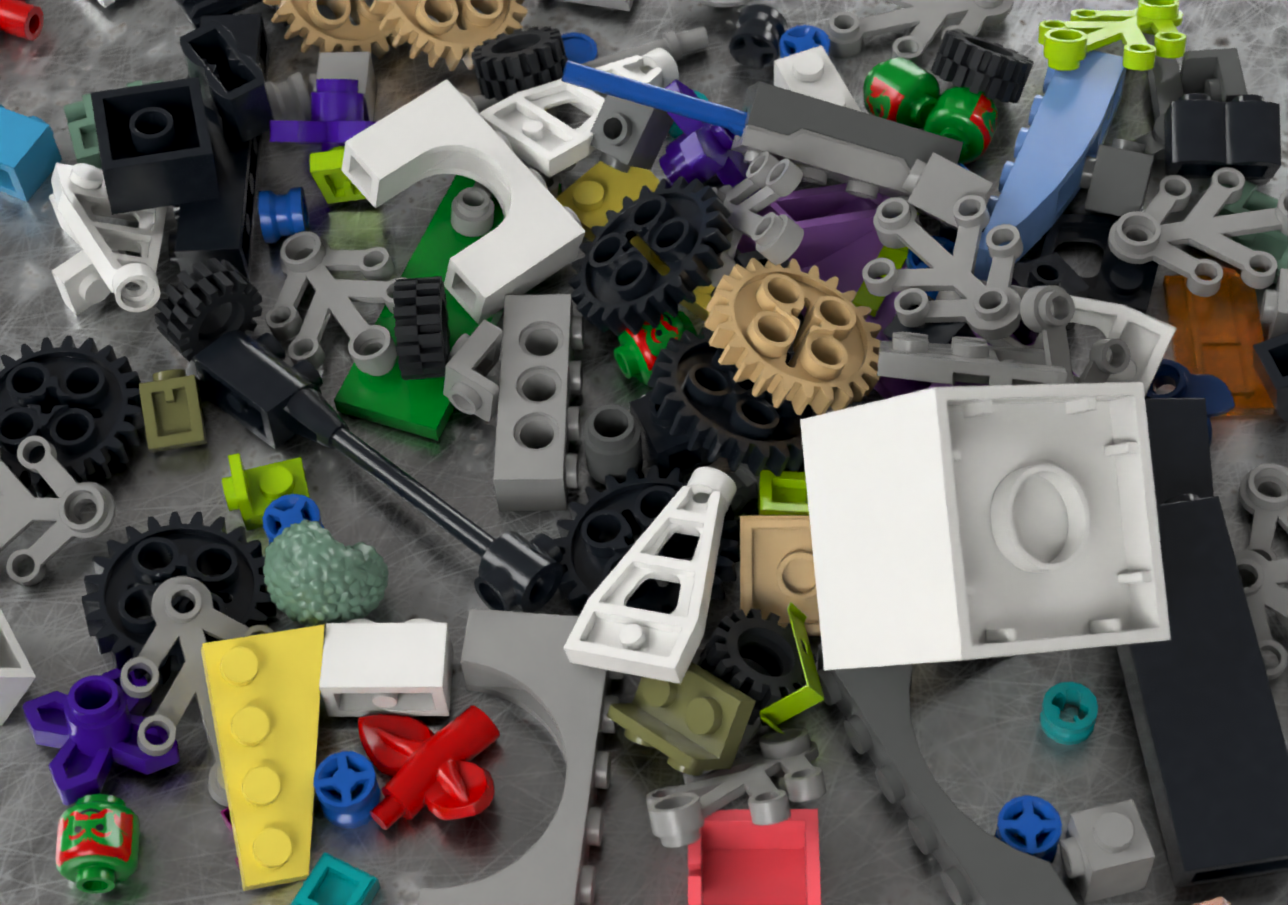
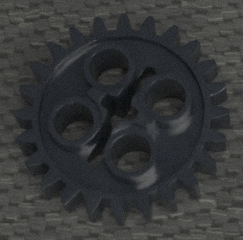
(681, 226)
(76, 401)
(724, 412)
(602, 519)
(127, 581)

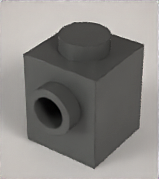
(629, 133)
(1117, 178)

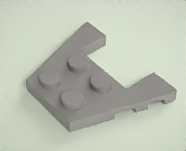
(964, 360)

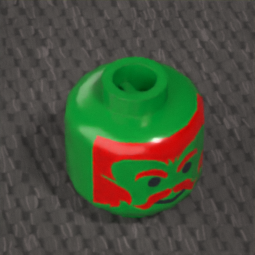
(900, 92)
(964, 118)
(639, 351)
(97, 843)

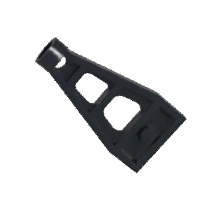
(1116, 280)

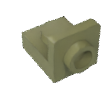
(172, 411)

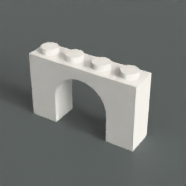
(448, 136)

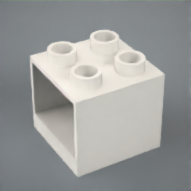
(984, 524)

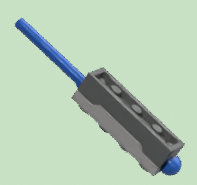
(812, 133)

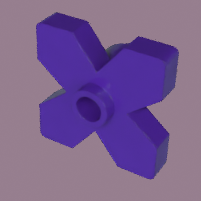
(335, 116)
(701, 150)
(93, 730)

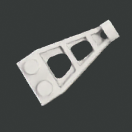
(549, 142)
(81, 195)
(1143, 334)
(646, 640)

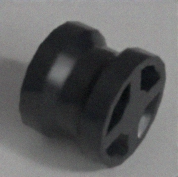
(757, 36)

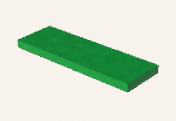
(418, 403)

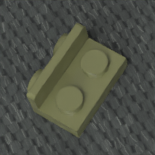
(690, 722)

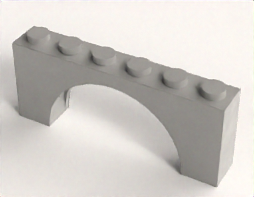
(525, 663)

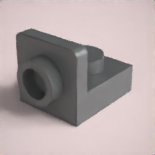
(1213, 73)

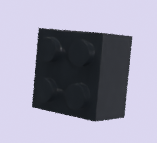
(154, 145)

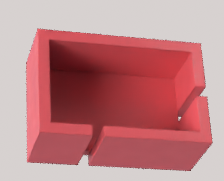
(754, 862)

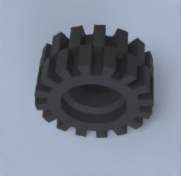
(519, 61)
(982, 66)
(207, 306)
(421, 327)
(759, 641)

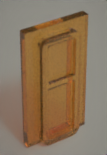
(1218, 337)

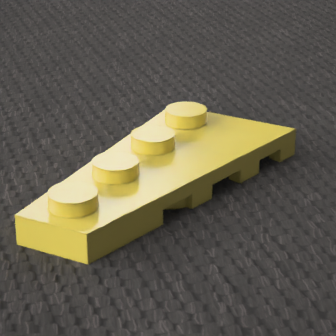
(603, 190)
(267, 736)

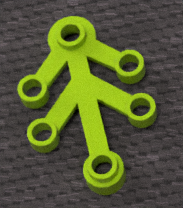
(1090, 29)

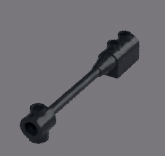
(282, 400)

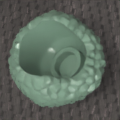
(320, 578)

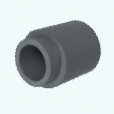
(612, 443)

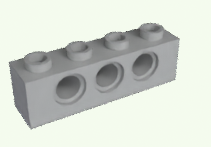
(535, 367)

